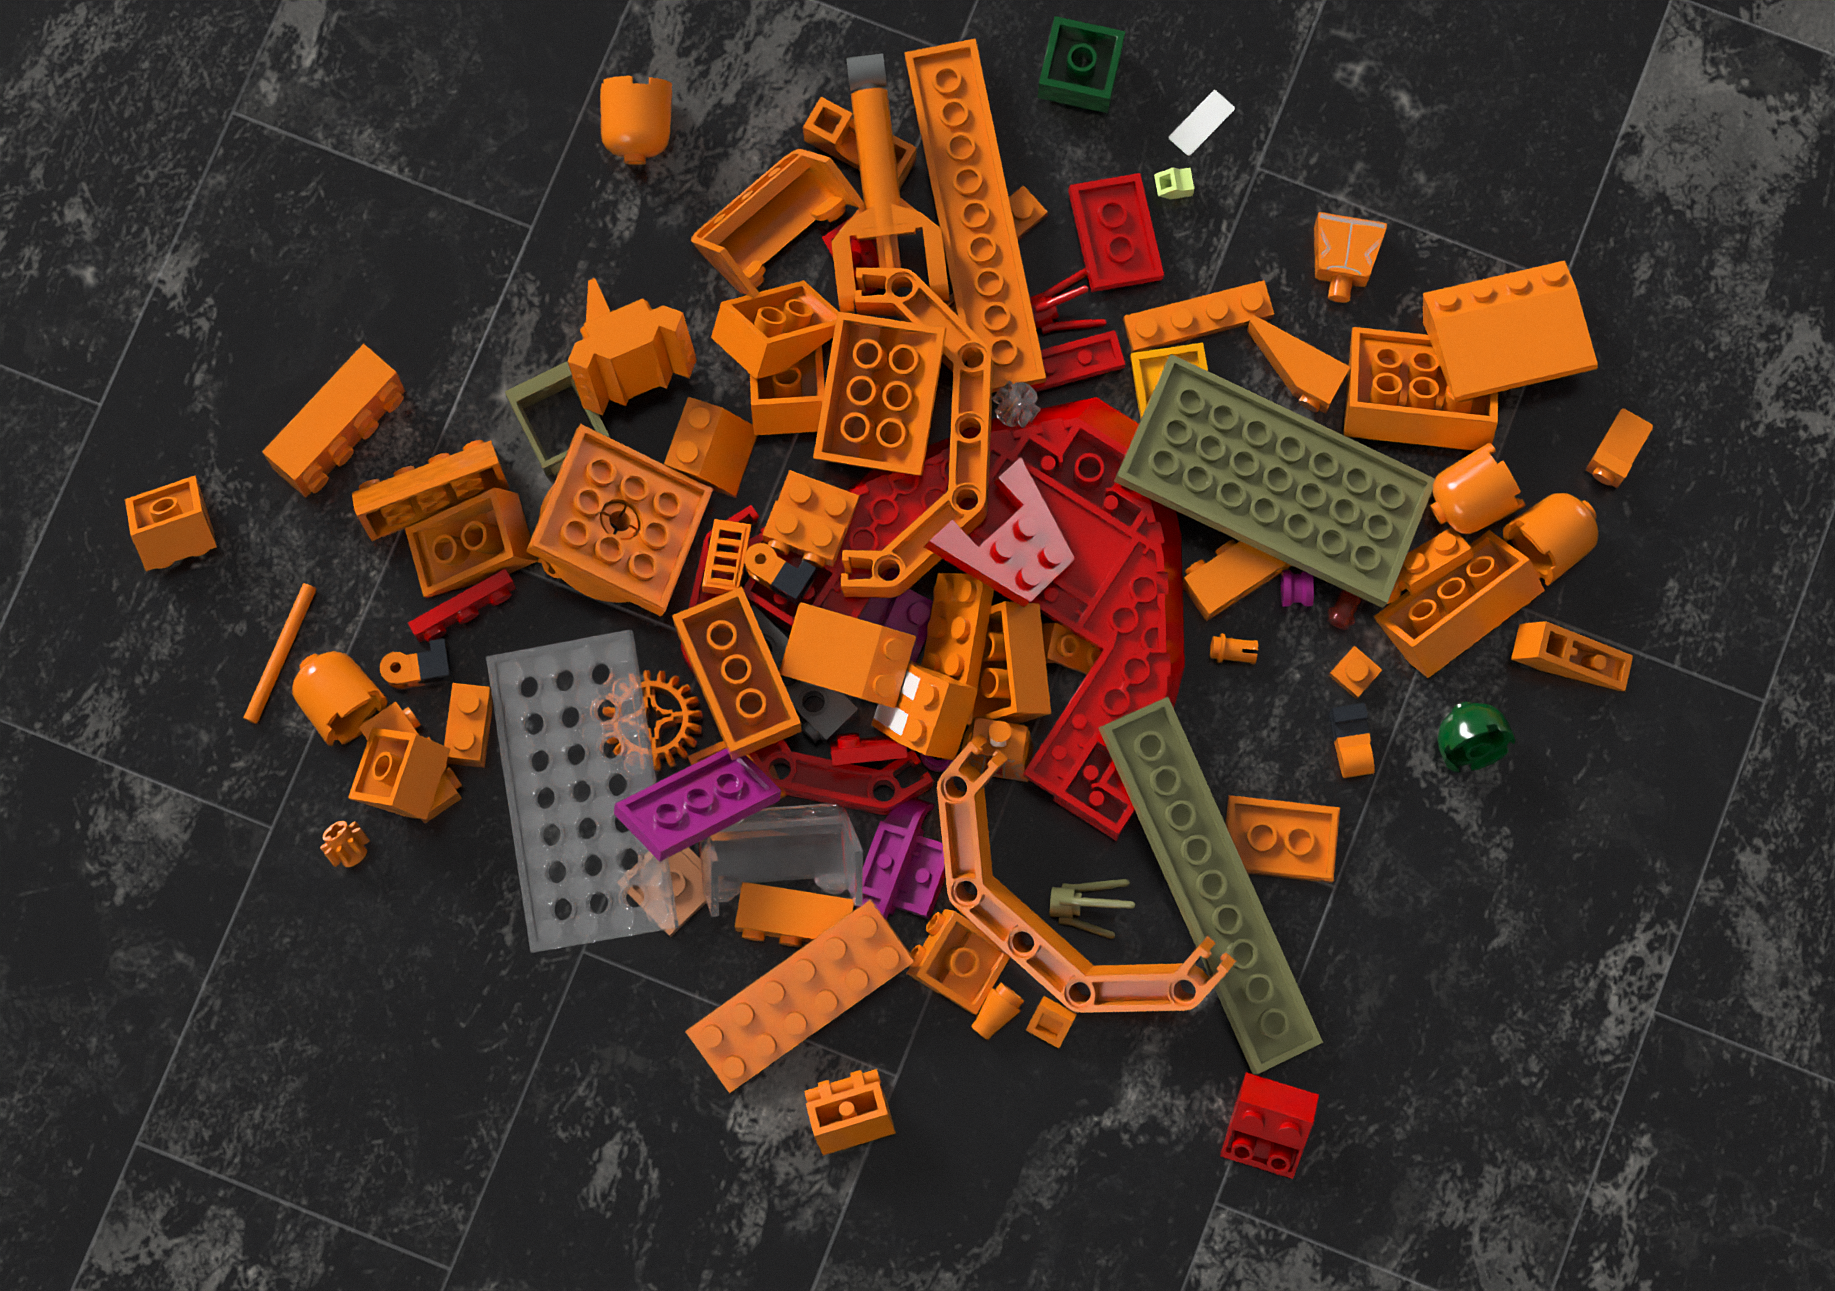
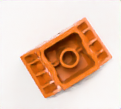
(630, 354)

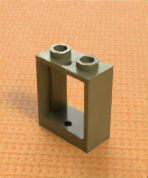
(538, 389)

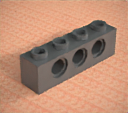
(837, 708)

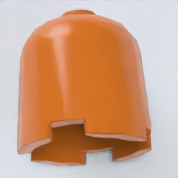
(635, 117)
(1475, 492)
(1554, 534)
(336, 695)

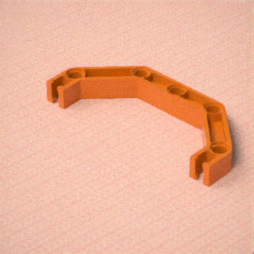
(968, 457)
(1004, 915)

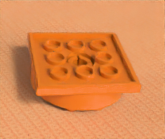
(646, 501)

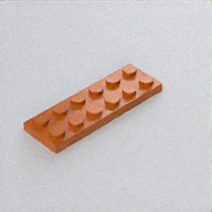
(800, 995)

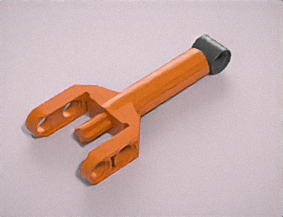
(884, 212)

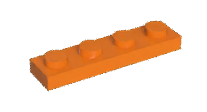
(1197, 317)

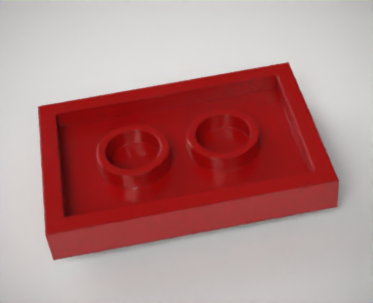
(1115, 232)

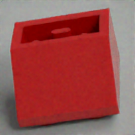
(1269, 1125)

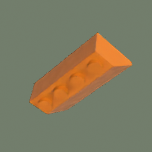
(1461, 605)

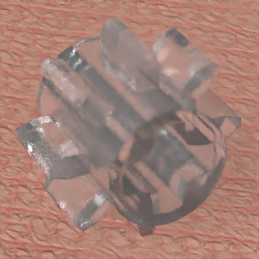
(1016, 404)

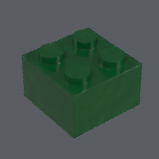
(1081, 64)

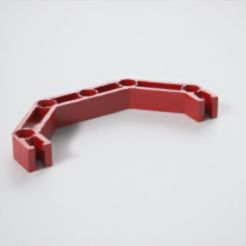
(810, 775)

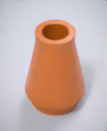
(998, 1009)

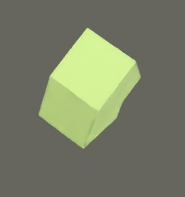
(1174, 183)

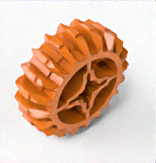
(669, 718)

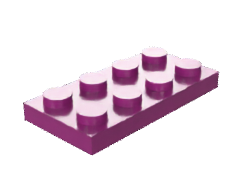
(696, 803)

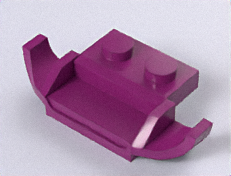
(904, 613)
(902, 865)

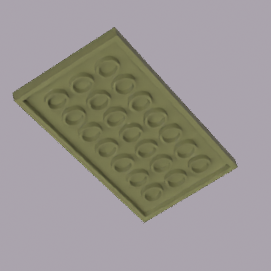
(1276, 480)

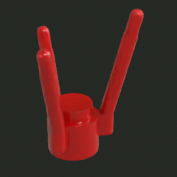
(1045, 309)

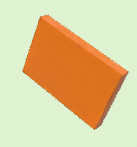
(1284, 837)

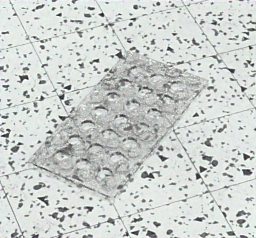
(525, 783)

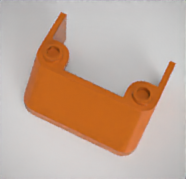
(772, 214)

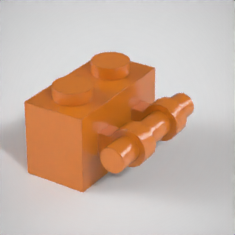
(848, 1111)

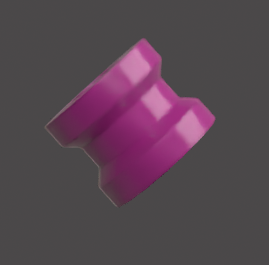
(1297, 588)

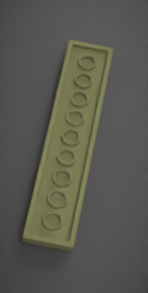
(1210, 884)

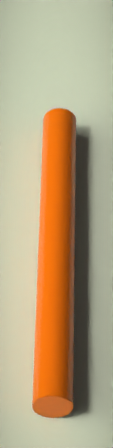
(280, 653)

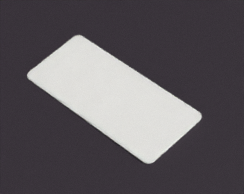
(1201, 123)

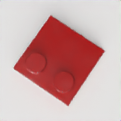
(853, 749)

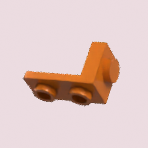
(1619, 448)
(1068, 649)

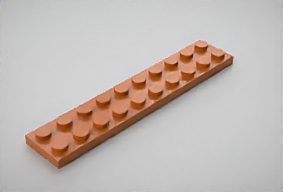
(974, 208)

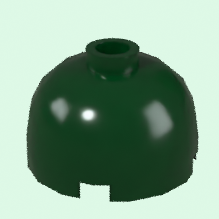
(1474, 735)

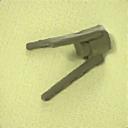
(1068, 902)

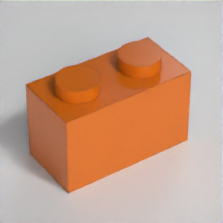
(468, 724)

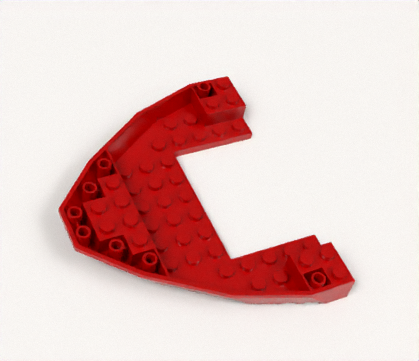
(1115, 594)

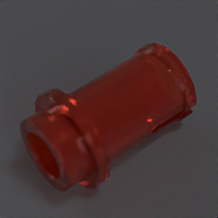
(1344, 610)

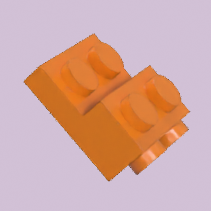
(810, 519)
(958, 960)

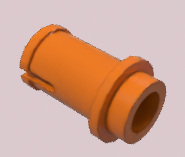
(1231, 649)

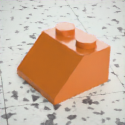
(711, 446)
(170, 524)
(399, 772)

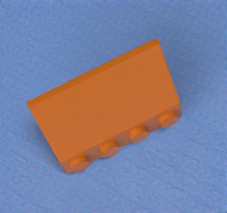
(1508, 331)
(879, 393)
(1403, 396)
(428, 489)

